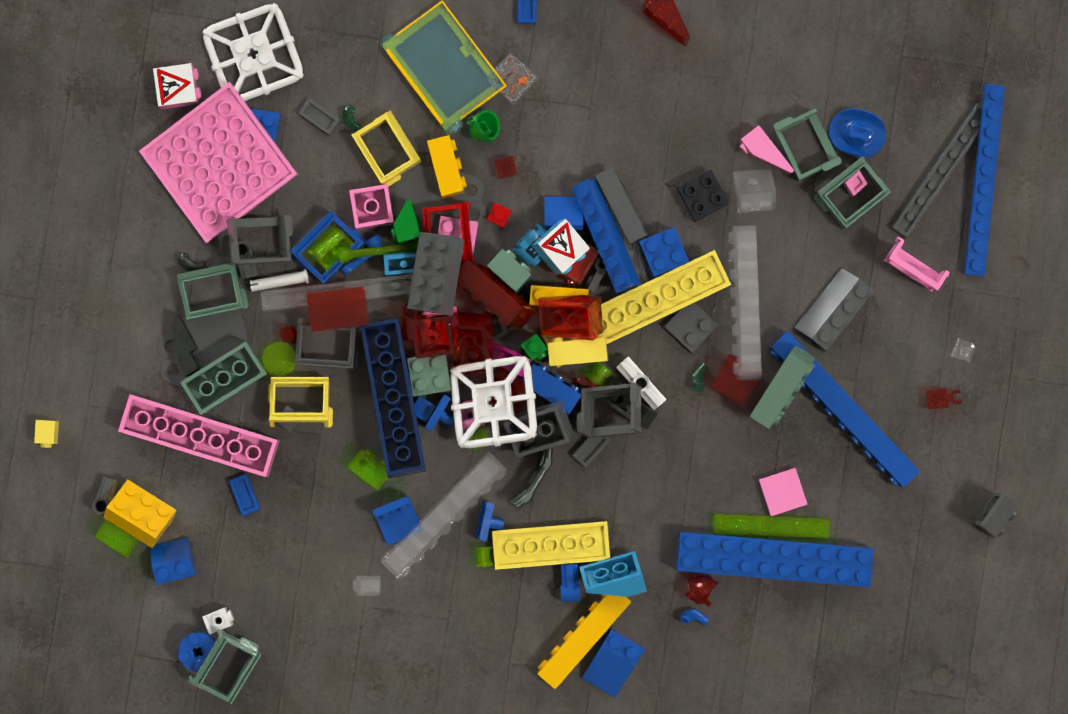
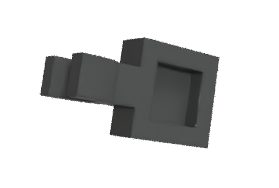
(594, 281)

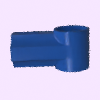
(570, 588)

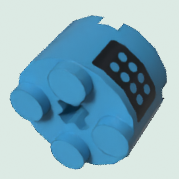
(525, 250)

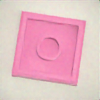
(782, 492)

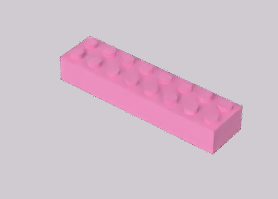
(199, 435)

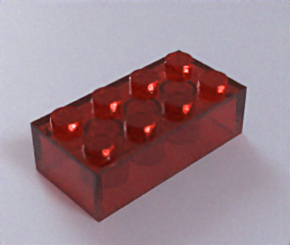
(494, 294)

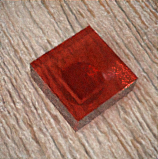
(505, 167)

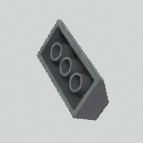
(834, 309)

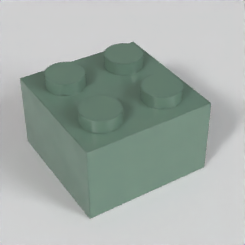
(509, 270)
(429, 375)

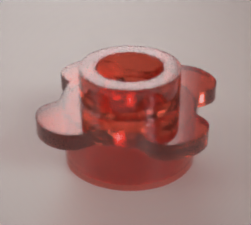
(288, 334)

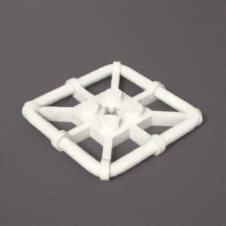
(258, 42)
(502, 410)

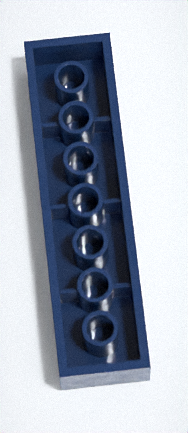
(393, 398)

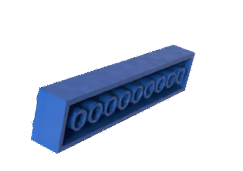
(774, 559)

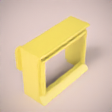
(394, 175)
(326, 416)

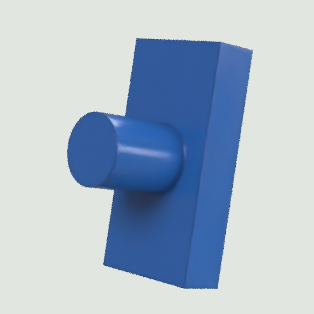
(440, 414)
(487, 521)

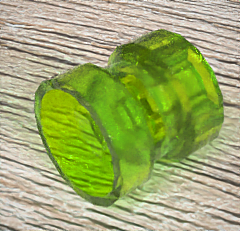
(599, 374)

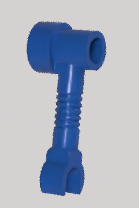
(371, 243)

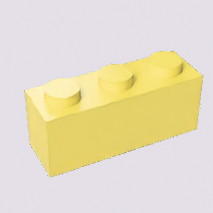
(577, 351)

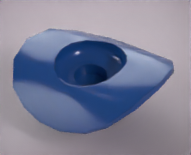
(857, 132)

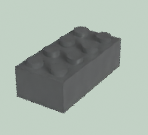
(435, 273)

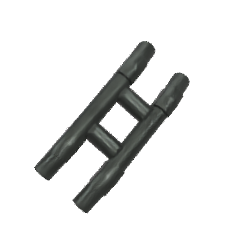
(527, 492)

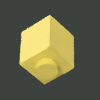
(46, 433)

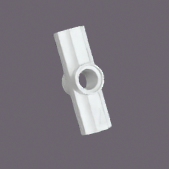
(650, 392)

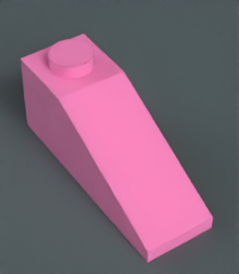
(762, 148)

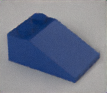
(613, 662)

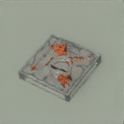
(516, 77)

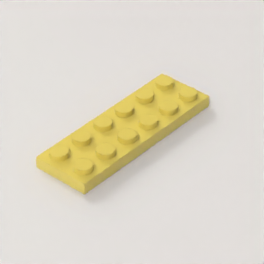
(551, 545)

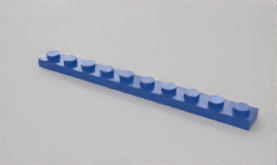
(984, 180)

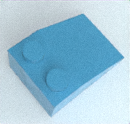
(614, 576)

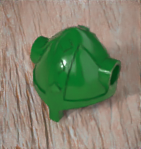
(484, 126)

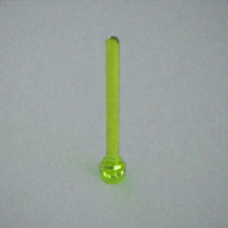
(346, 254)

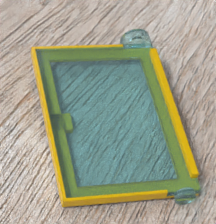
(443, 66)

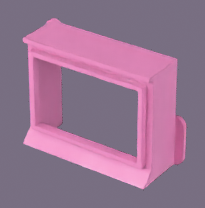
(914, 268)

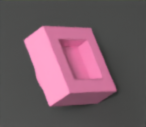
(855, 183)

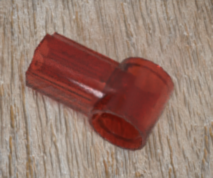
(406, 325)

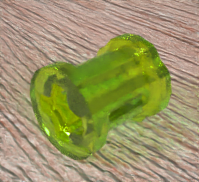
(484, 556)

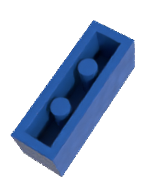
(553, 388)

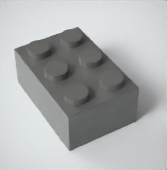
(552, 429)

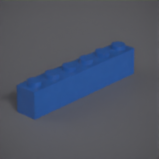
(606, 235)

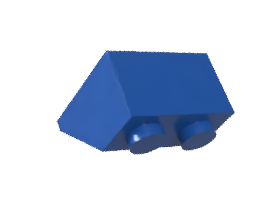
(172, 561)

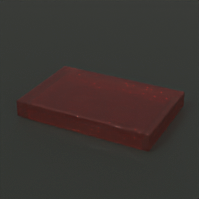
(337, 309)

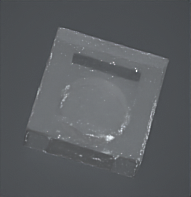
(963, 350)

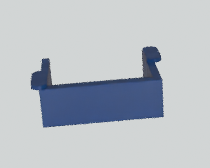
(313, 234)

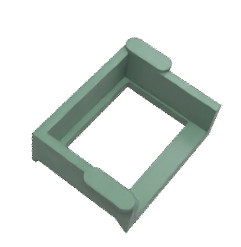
(822, 136)
(826, 204)
(240, 293)
(243, 644)

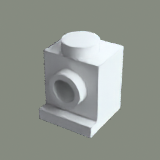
(210, 620)

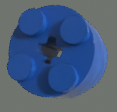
(188, 654)

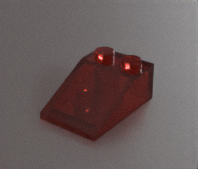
(667, 17)
(571, 316)
(472, 339)

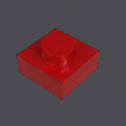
(499, 215)

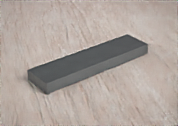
(621, 205)

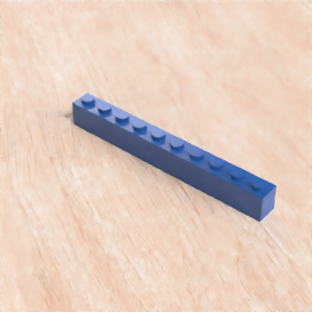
(851, 417)

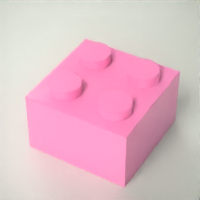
(372, 207)

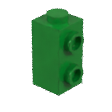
(535, 348)

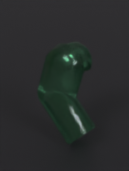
(348, 118)
(697, 379)

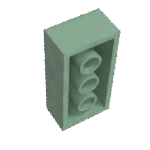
(224, 378)
(785, 383)

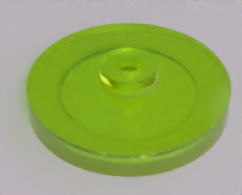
(279, 359)

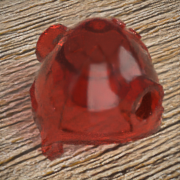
(700, 588)

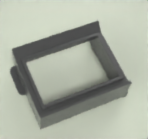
(285, 229)
(353, 359)
(585, 418)

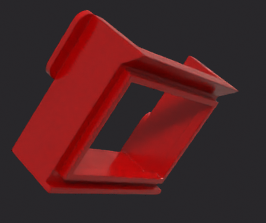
(463, 208)

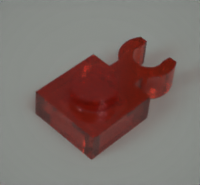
(939, 398)

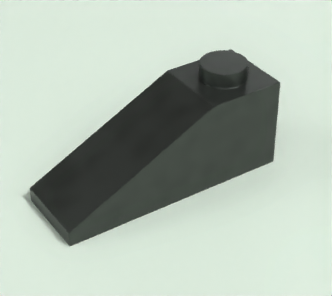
(623, 405)

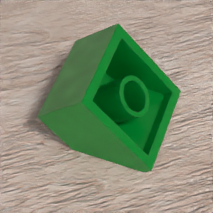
(406, 225)

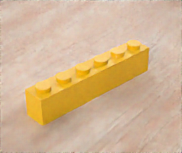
(582, 639)

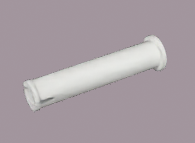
(280, 280)

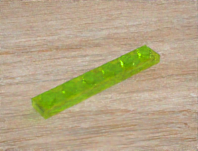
(771, 526)

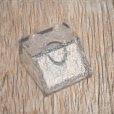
(754, 190)

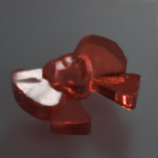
(581, 381)

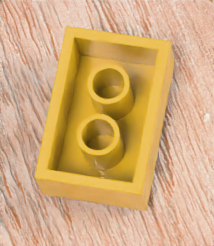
(139, 513)

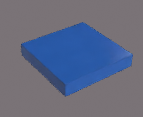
(563, 208)

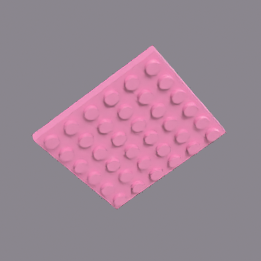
(218, 162)

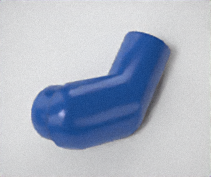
(692, 615)

